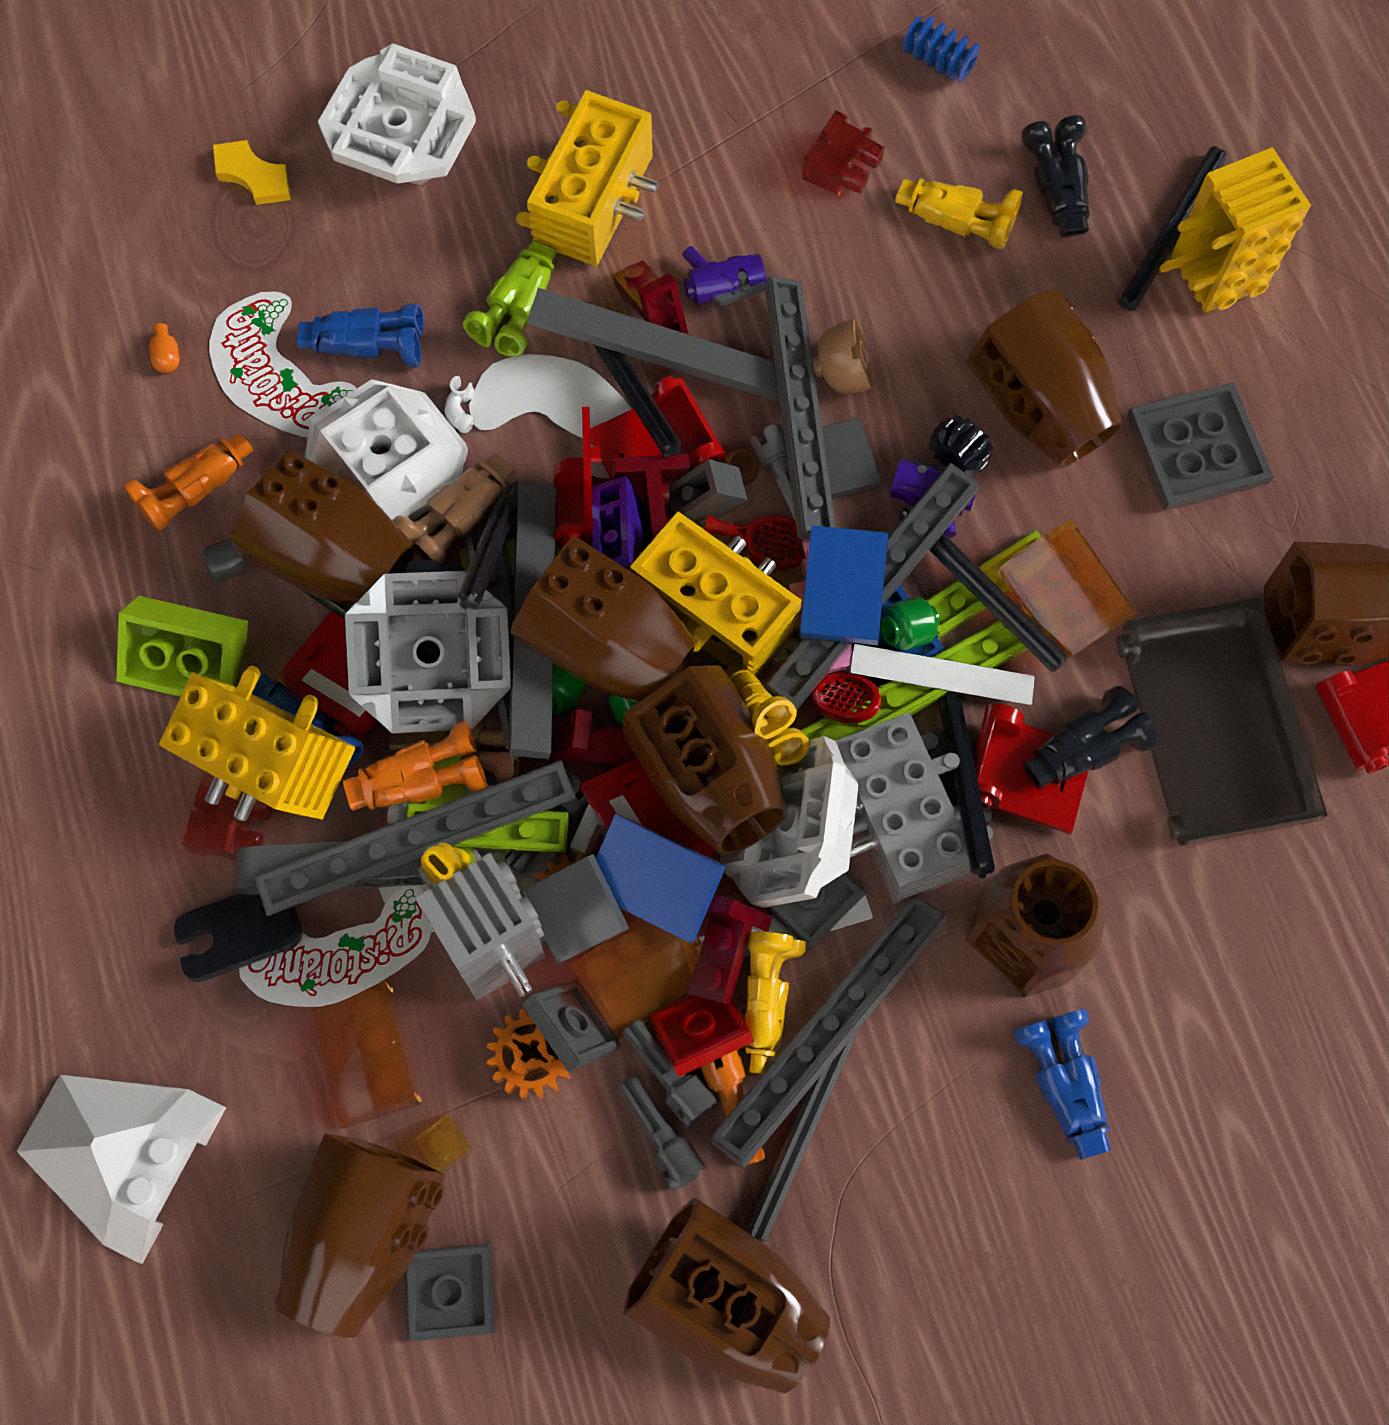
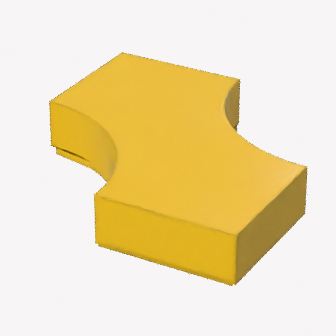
(240, 165)

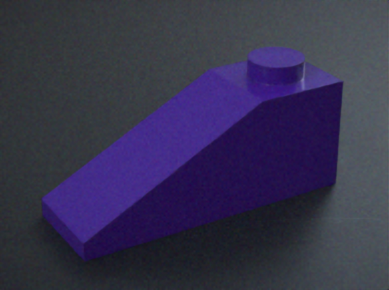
(617, 520)

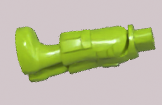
(512, 296)

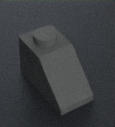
(705, 491)

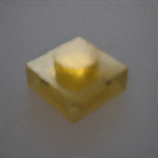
(443, 1144)

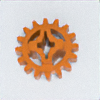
(520, 1069)

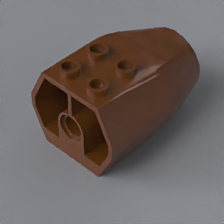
(1048, 377)
(318, 532)
(1330, 603)
(603, 624)
(707, 759)
(1038, 923)
(353, 1233)
(727, 1302)

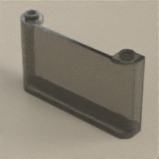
(1222, 722)

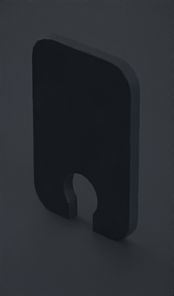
(239, 933)

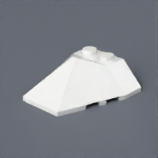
(117, 1153)

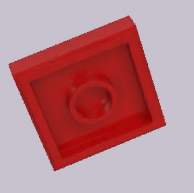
(699, 1032)

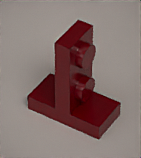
(652, 296)
(651, 473)
(589, 743)
(725, 948)

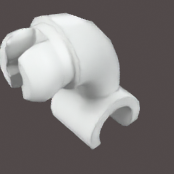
(453, 412)

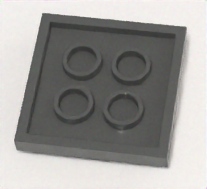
(1200, 446)

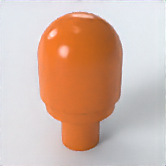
(163, 350)

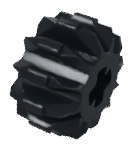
(961, 444)

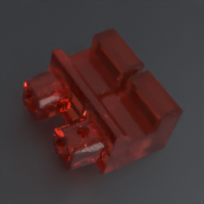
(837, 155)
(216, 830)

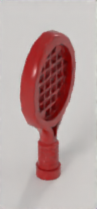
(729, 529)
(844, 715)

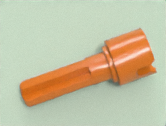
(728, 1082)

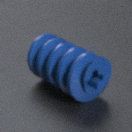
(940, 49)

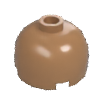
(844, 359)

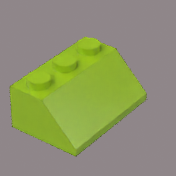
(169, 641)

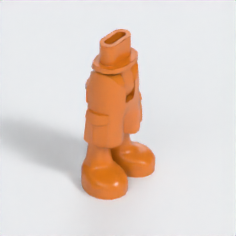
(189, 481)
(411, 772)

